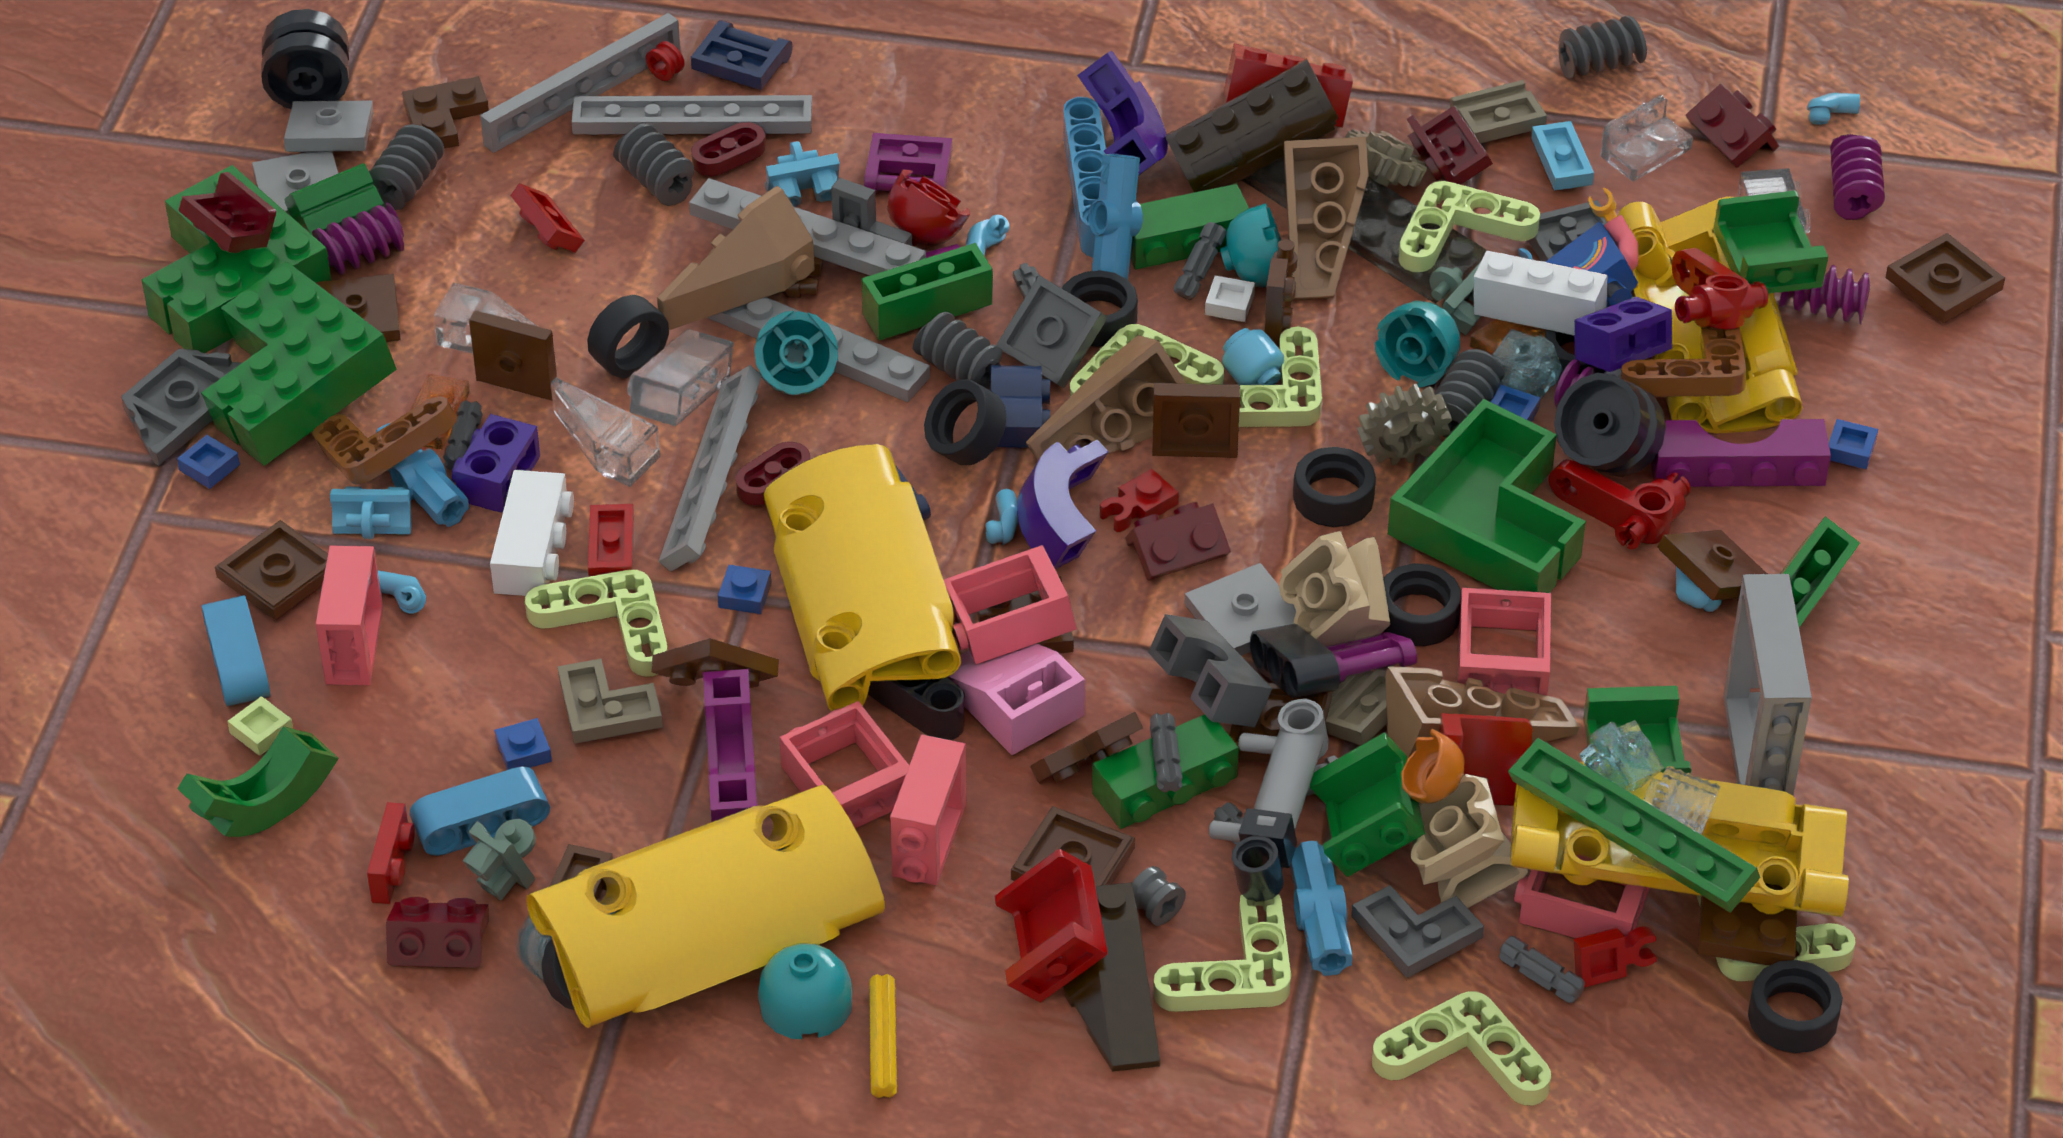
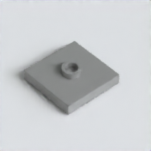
(328, 126)
(291, 173)
(1241, 605)

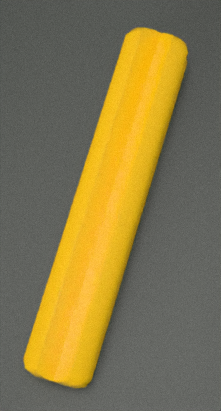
(883, 1036)

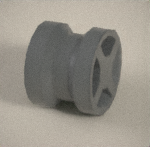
(1157, 895)

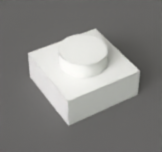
(1229, 298)

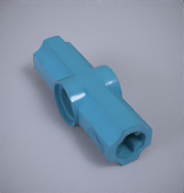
(1115, 214)
(429, 486)
(1320, 909)

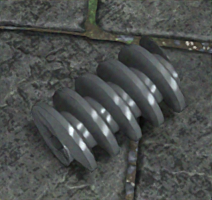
(1601, 43)
(406, 164)
(655, 164)
(957, 349)
(1469, 381)

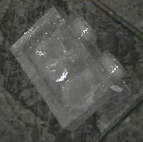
(1643, 140)

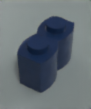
(1023, 395)

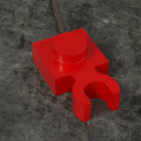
(1139, 498)
(1606, 953)

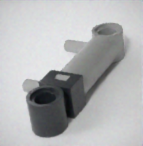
(1268, 830)

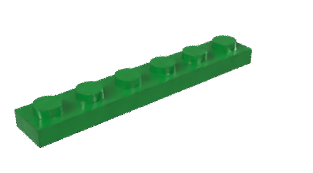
(1635, 825)

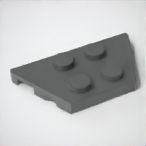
(169, 402)

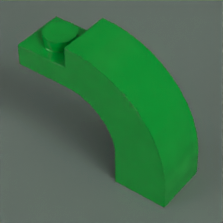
(266, 792)

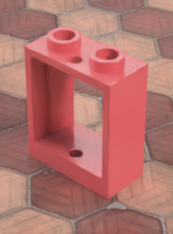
(1003, 582)
(1523, 612)
(349, 615)
(865, 798)
(928, 810)
(1572, 917)

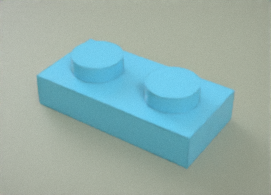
(1562, 155)

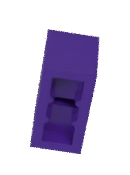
(1623, 334)
(492, 457)

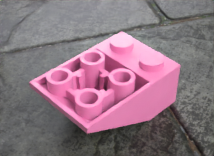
(1021, 694)

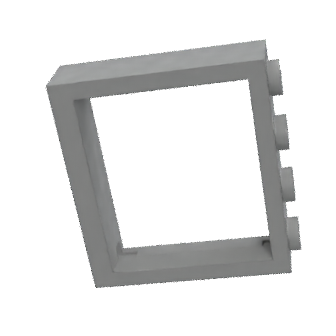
(1768, 655)

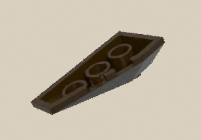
(1115, 990)

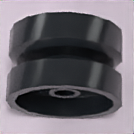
(304, 58)
(1609, 425)

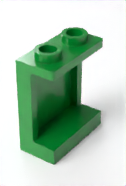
(1768, 242)
(1653, 710)
(1367, 805)

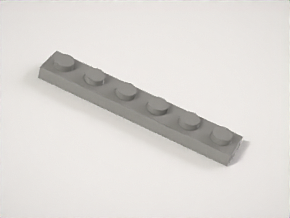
(585, 78)
(691, 113)
(831, 239)
(857, 356)
(710, 469)

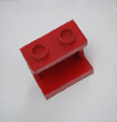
(1054, 924)

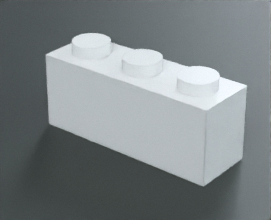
(1536, 292)
(531, 532)

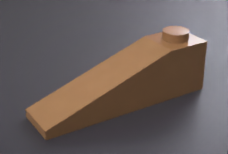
(1323, 201)
(752, 262)
(1112, 402)
(1420, 695)

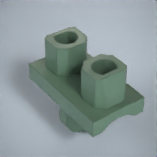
(1449, 286)
(500, 859)

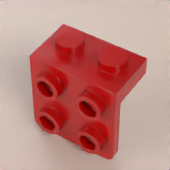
(1490, 748)

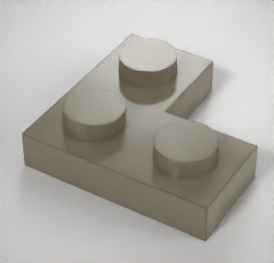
(603, 713)

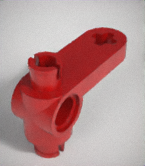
(1715, 292)
(1634, 514)

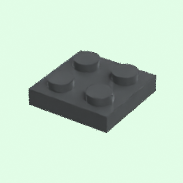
(1051, 331)

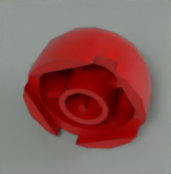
(925, 210)

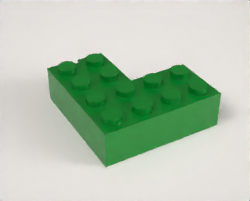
(190, 292)
(303, 365)
(1478, 508)

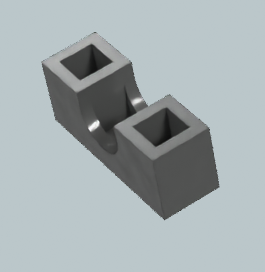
(1226, 684)

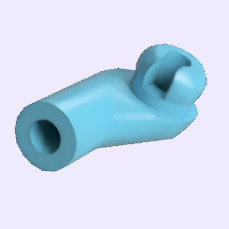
(1832, 103)
(988, 232)
(1005, 528)
(405, 589)
(1692, 594)

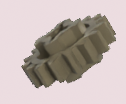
(1391, 159)
(1404, 424)

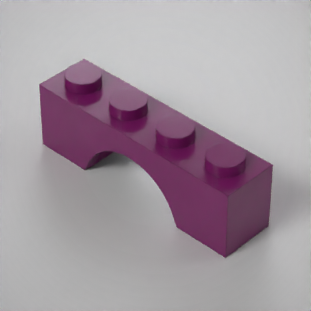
(1789, 457)
(729, 742)

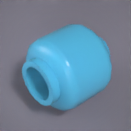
(1252, 358)

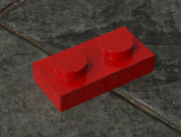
(549, 220)
(610, 538)
(387, 860)

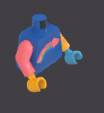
(1603, 250)

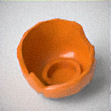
(1433, 769)

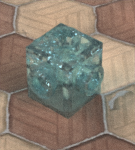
(1528, 363)
(1622, 755)

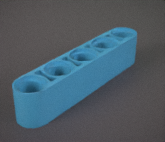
(1084, 155)

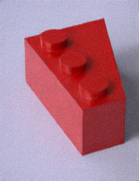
(1255, 66)

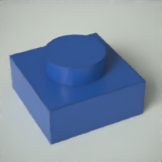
(1517, 402)
(1852, 443)
(208, 461)
(744, 589)
(523, 744)

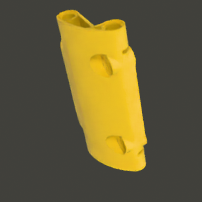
(1769, 362)
(860, 574)
(1785, 841)
(707, 905)

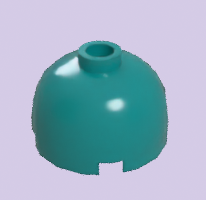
(1251, 244)
(1418, 342)
(796, 352)
(805, 991)

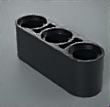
(1294, 660)
(927, 704)

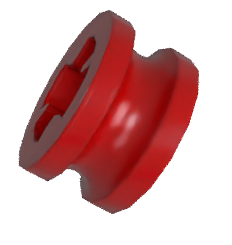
(664, 61)

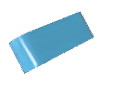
(235, 650)
(448, 815)

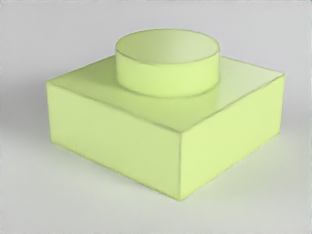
(258, 725)

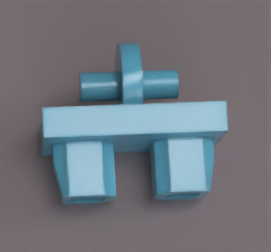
(803, 171)
(371, 511)

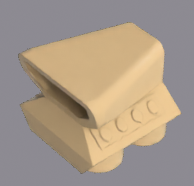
(1337, 589)
(1465, 845)

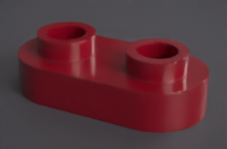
(728, 149)
(766, 468)

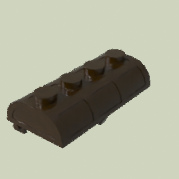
(1252, 129)

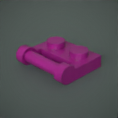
(907, 152)
(1373, 653)

